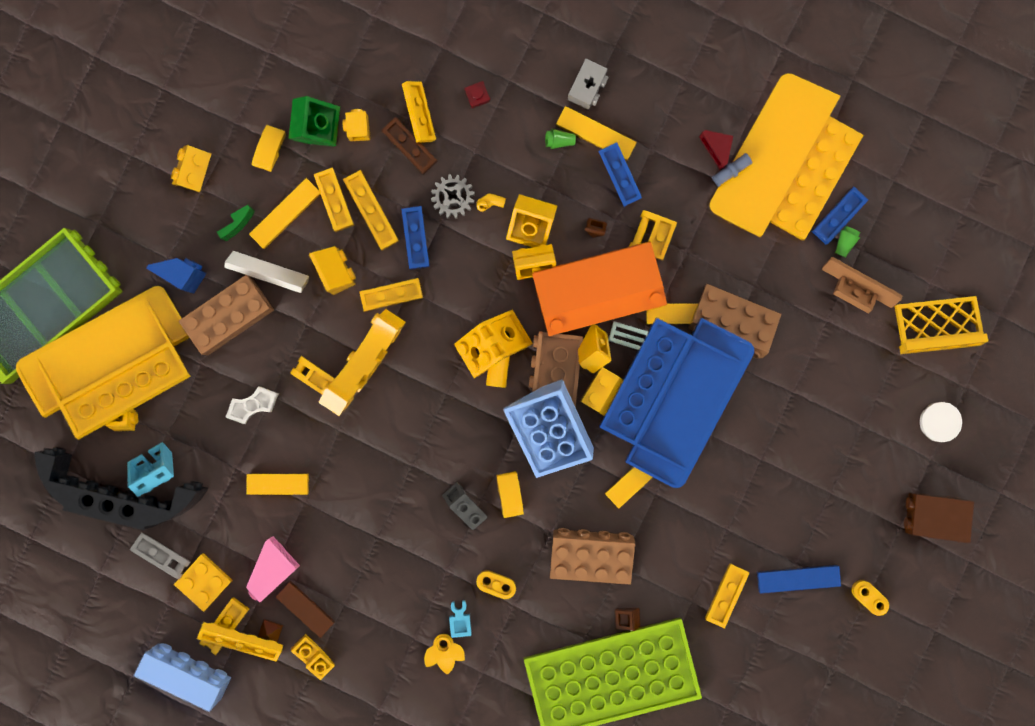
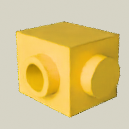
(356, 125)
(125, 422)

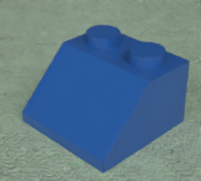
(180, 273)

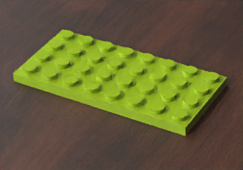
(614, 676)

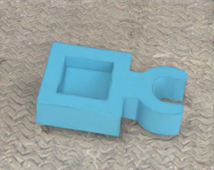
(460, 623)

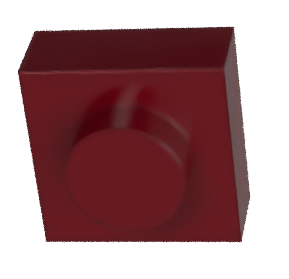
(477, 94)

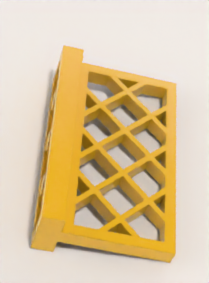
(944, 342)

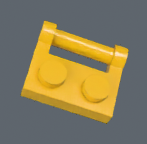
(660, 234)

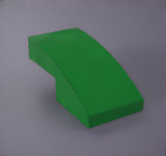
(240, 218)

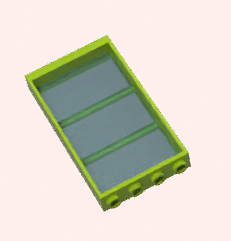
(50, 297)

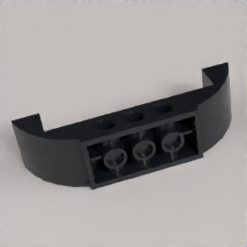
(108, 502)

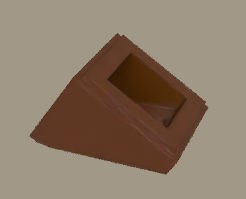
(627, 618)

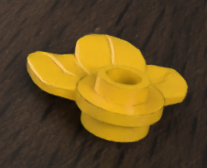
(444, 656)

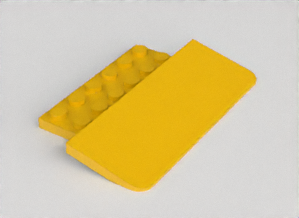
(795, 161)
(108, 363)

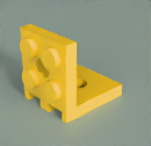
(492, 342)

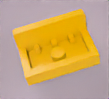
(190, 168)

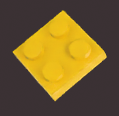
(203, 582)

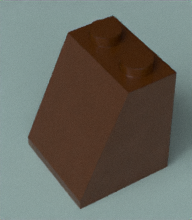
(939, 517)

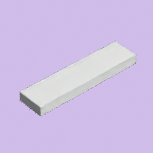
(266, 271)

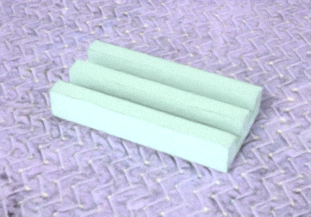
(613, 332)

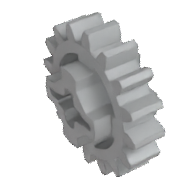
(458, 189)

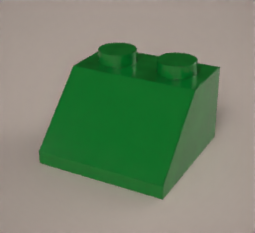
(314, 121)

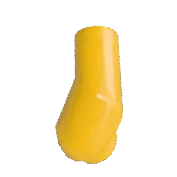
(489, 200)

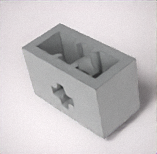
(591, 73)

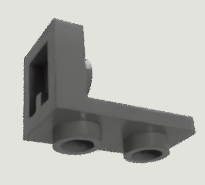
(464, 506)

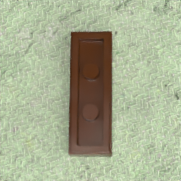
(406, 143)
(305, 609)

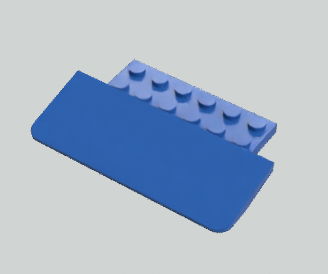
(676, 396)

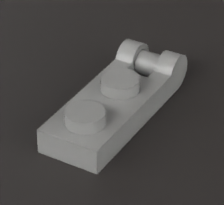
(159, 555)

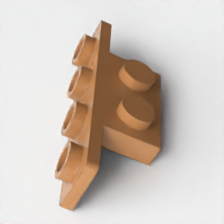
(858, 288)

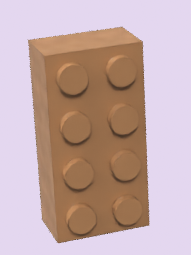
(226, 315)

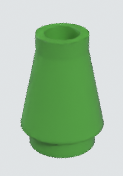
(558, 139)
(847, 240)

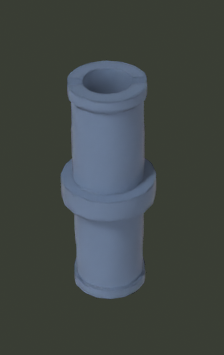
(732, 169)

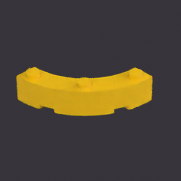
(362, 363)

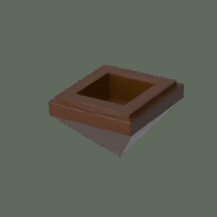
(595, 227)
(270, 630)

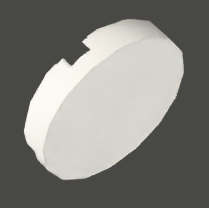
(941, 422)

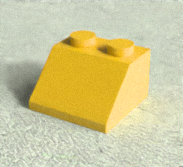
(531, 221)
(333, 270)
(601, 391)

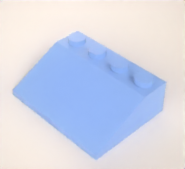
(550, 429)

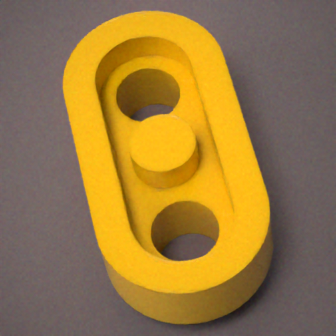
(495, 586)
(871, 598)

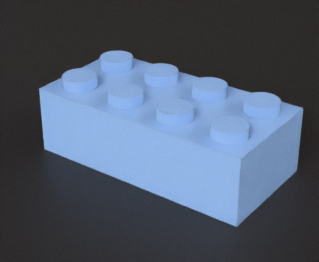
(183, 676)

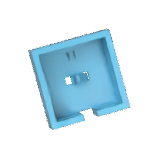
(148, 475)

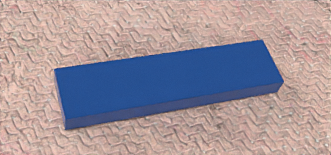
(799, 579)

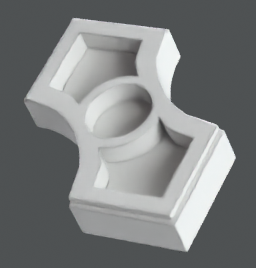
(243, 409)

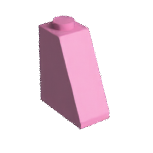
(270, 570)

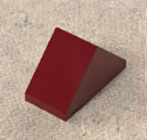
(718, 146)

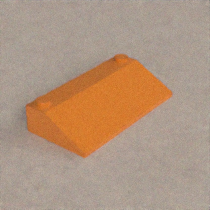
(599, 288)

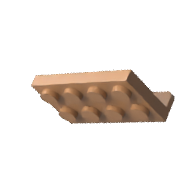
(739, 317)
(555, 361)
(592, 556)

